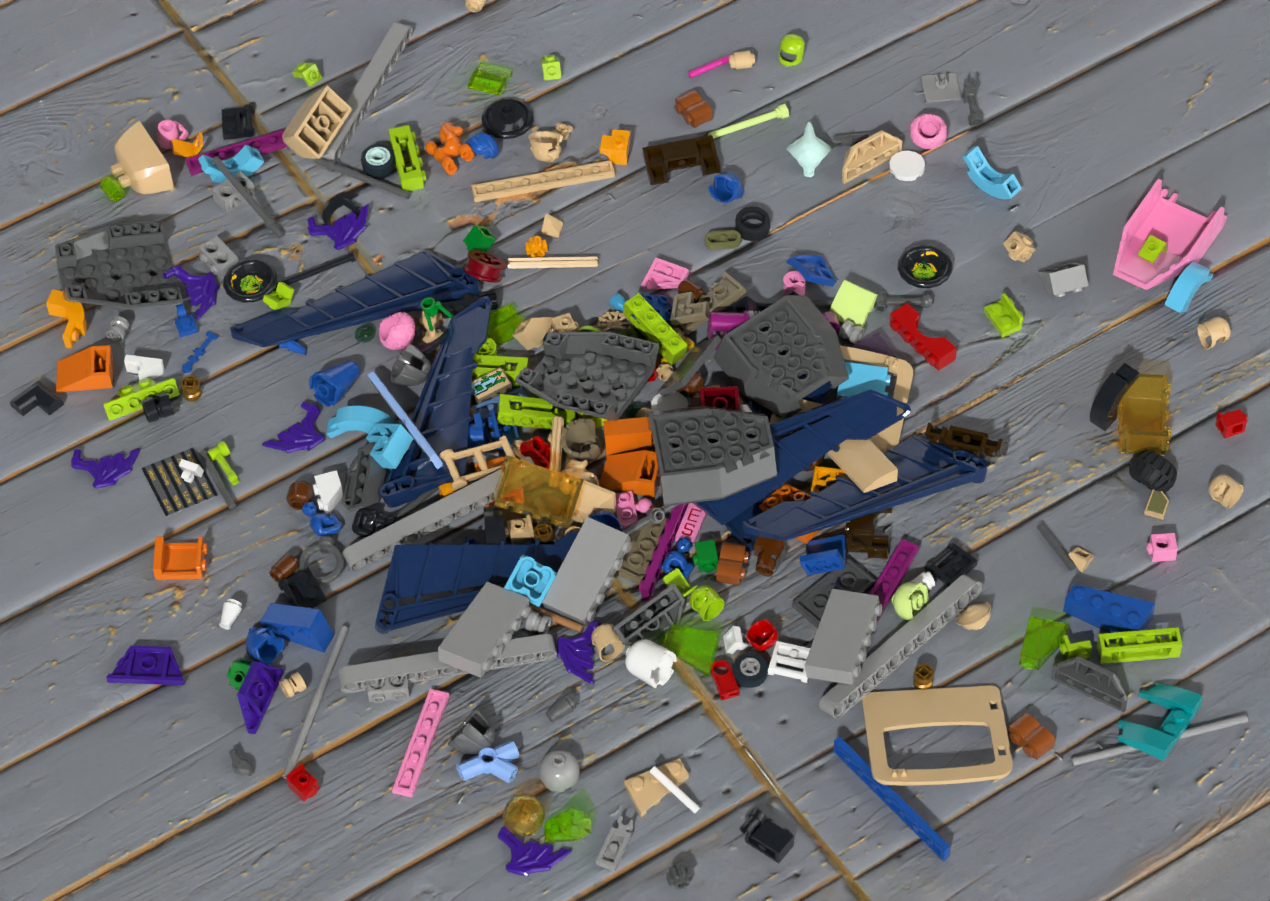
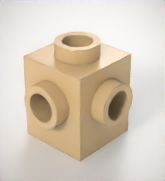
(1019, 247)
(564, 323)

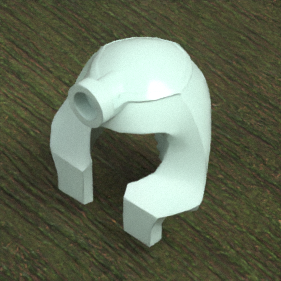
(809, 150)

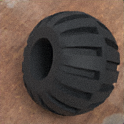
(1153, 471)

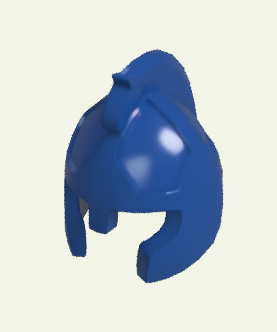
(726, 187)
(263, 645)

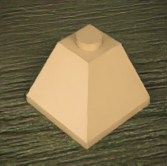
(593, 499)

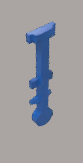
(187, 367)

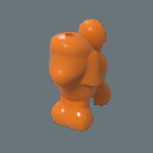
(452, 147)

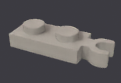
(615, 845)

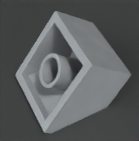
(1064, 279)

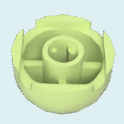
(910, 599)

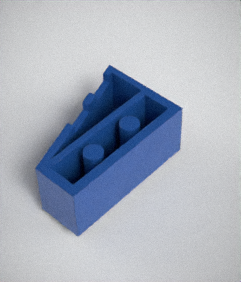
(299, 625)

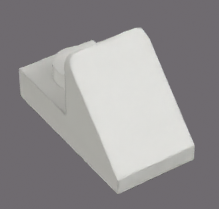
(144, 366)

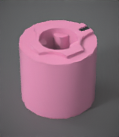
(793, 282)

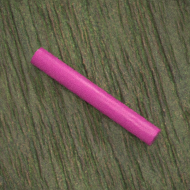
(709, 66)

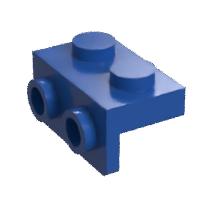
(500, 430)

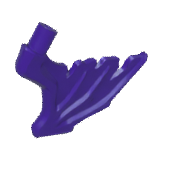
(344, 230)
(201, 288)
(299, 436)
(108, 469)
(577, 654)
(529, 857)

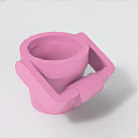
(168, 131)

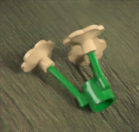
(431, 318)

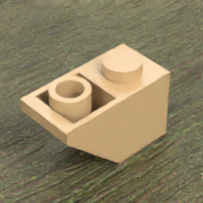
(532, 331)

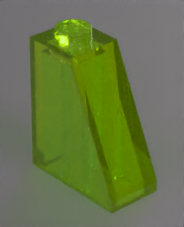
(1041, 641)
(693, 646)

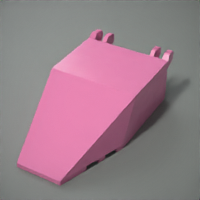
(1183, 230)

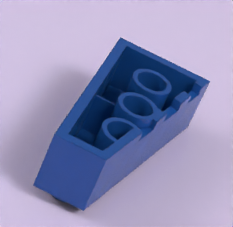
(1108, 610)

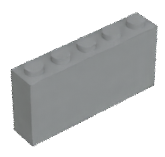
(587, 572)
(484, 629)
(843, 637)

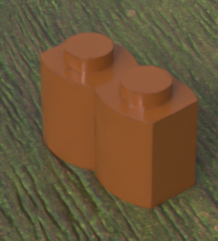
(693, 108)
(731, 563)
(1031, 736)

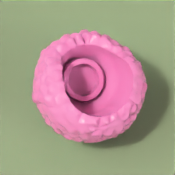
(928, 131)
(397, 331)

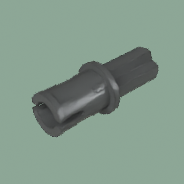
(849, 140)

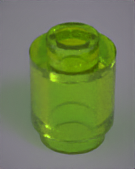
(112, 189)

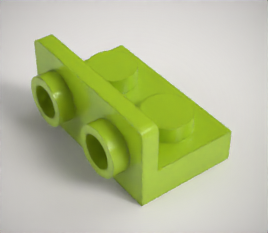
(1004, 316)

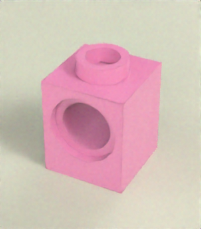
(1169, 547)

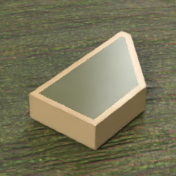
(1157, 505)

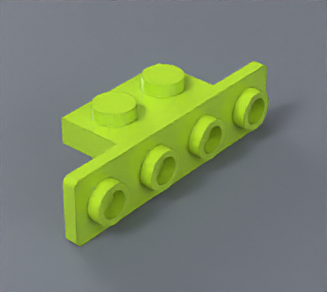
(131, 395)

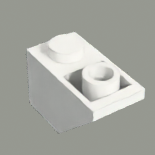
(329, 491)

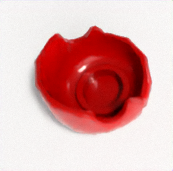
(762, 635)

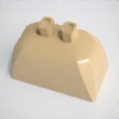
(316, 124)
(140, 162)

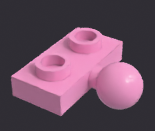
(627, 509)

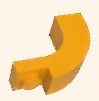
(71, 311)

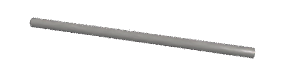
(316, 701)
(1187, 733)

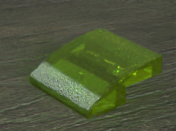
(490, 78)
(503, 325)

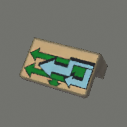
(491, 385)

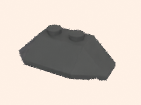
(363, 481)
(651, 618)
(1092, 681)

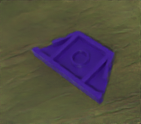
(147, 666)
(257, 693)

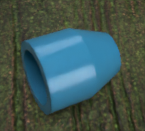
(617, 302)

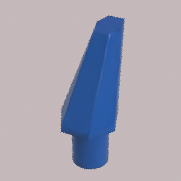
(293, 346)

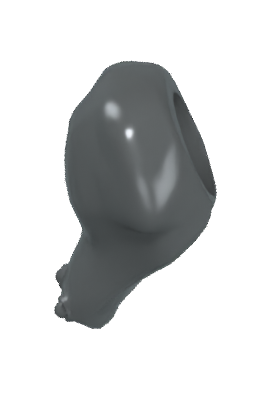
(240, 765)

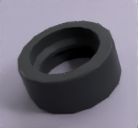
(752, 213)

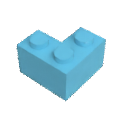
(390, 444)

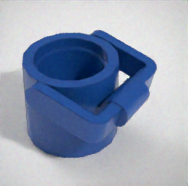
(477, 432)

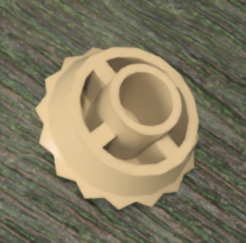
(974, 616)

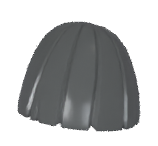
(410, 368)
(473, 735)

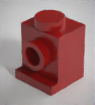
(1231, 423)
(302, 783)

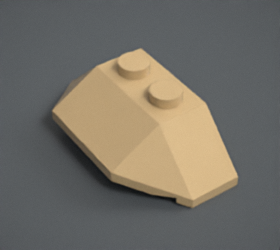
(869, 154)

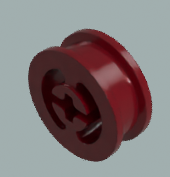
(484, 266)

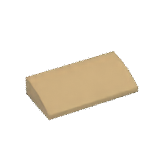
(864, 464)

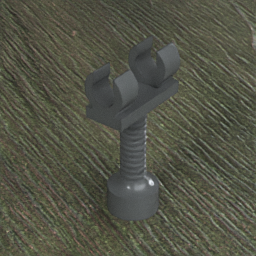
(969, 96)

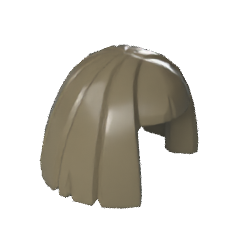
(580, 440)

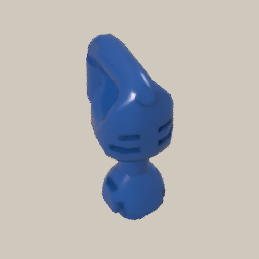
(321, 522)
(675, 559)

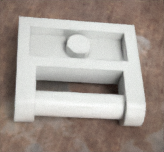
(789, 655)

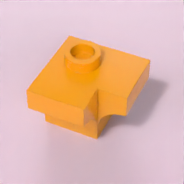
(616, 146)

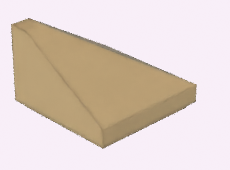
(551, 226)
(1081, 558)

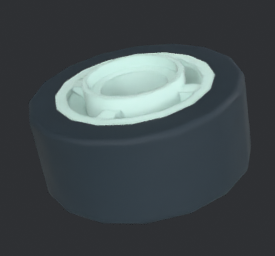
(378, 160)

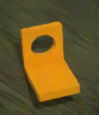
(187, 149)

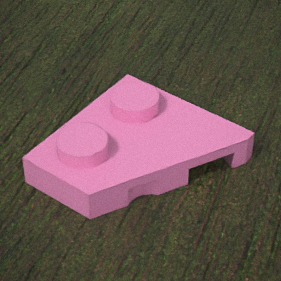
(664, 276)

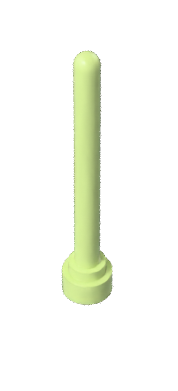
(780, 112)

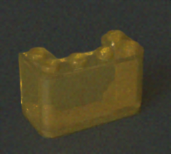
(1144, 416)
(537, 491)

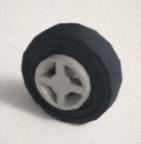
(753, 663)

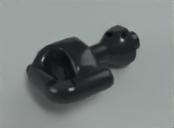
(372, 518)

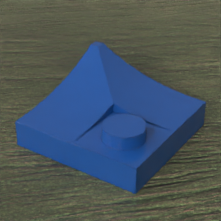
(813, 269)

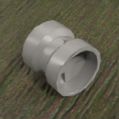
(117, 329)
(851, 332)
(538, 623)

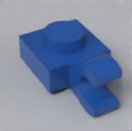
(185, 323)

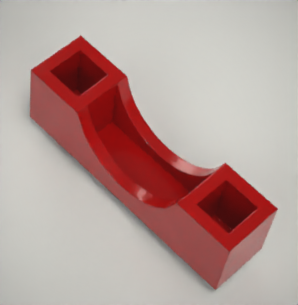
(936, 351)

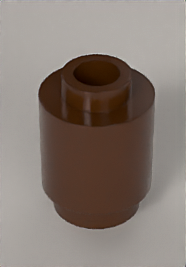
(690, 286)
(284, 567)

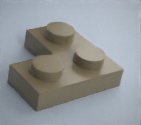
(685, 311)

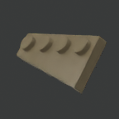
(720, 296)
(640, 554)

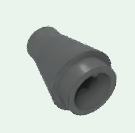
(560, 708)

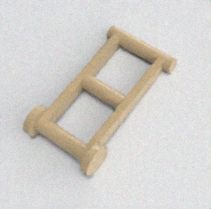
(460, 482)

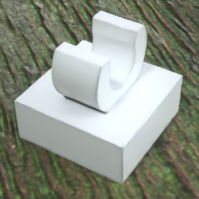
(189, 470)
(734, 640)

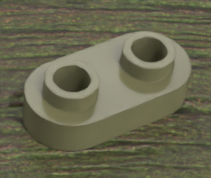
(722, 240)

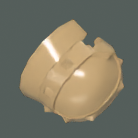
(545, 145)

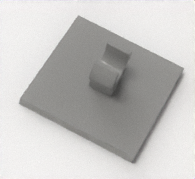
(940, 87)

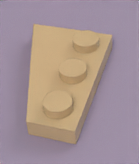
(647, 790)

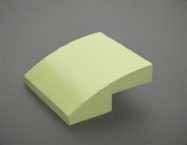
(853, 303)

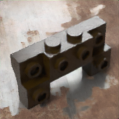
(680, 155)
(968, 440)
(862, 537)

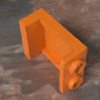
(179, 559)

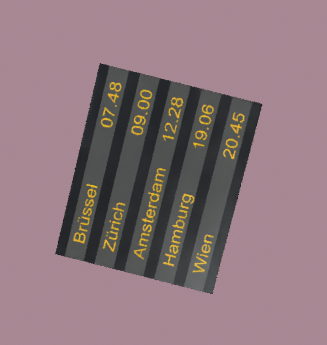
(171, 489)

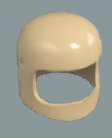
(1216, 328)
(1227, 487)
(602, 637)

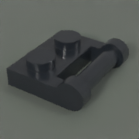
(231, 122)
(956, 567)
(306, 585)

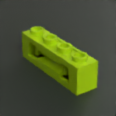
(414, 176)
(655, 328)
(489, 363)
(532, 413)
(1139, 645)

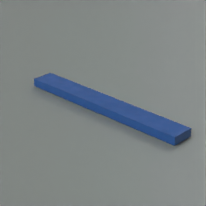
(892, 799)

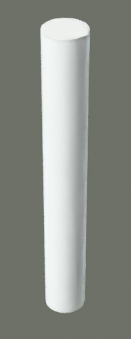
(674, 789)

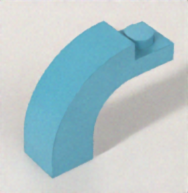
(246, 161)
(987, 179)
(1186, 286)
(356, 418)

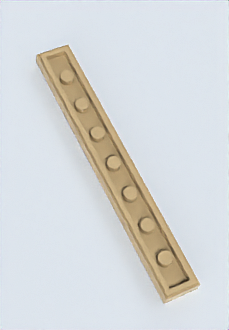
(543, 181)

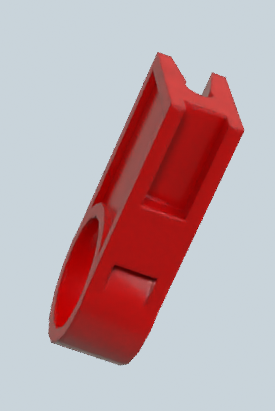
(726, 683)

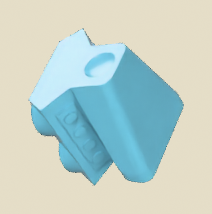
(530, 579)

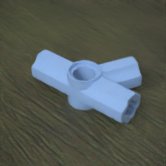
(497, 766)

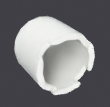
(650, 662)

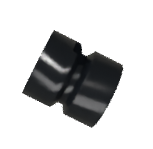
(157, 407)

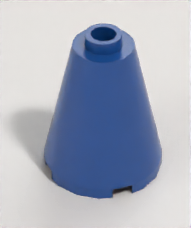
(334, 382)

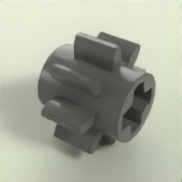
(679, 876)

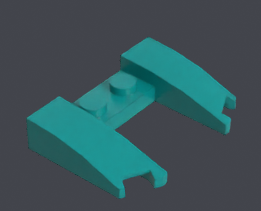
(1160, 742)

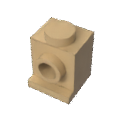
(520, 531)

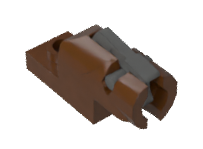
(769, 554)

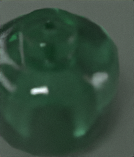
(364, 333)
(632, 410)

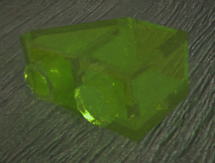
(568, 826)

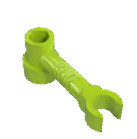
(219, 453)

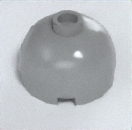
(559, 771)

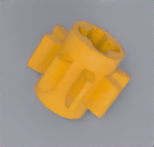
(536, 247)

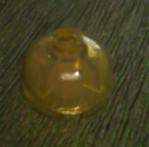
(524, 814)

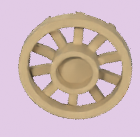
(613, 323)

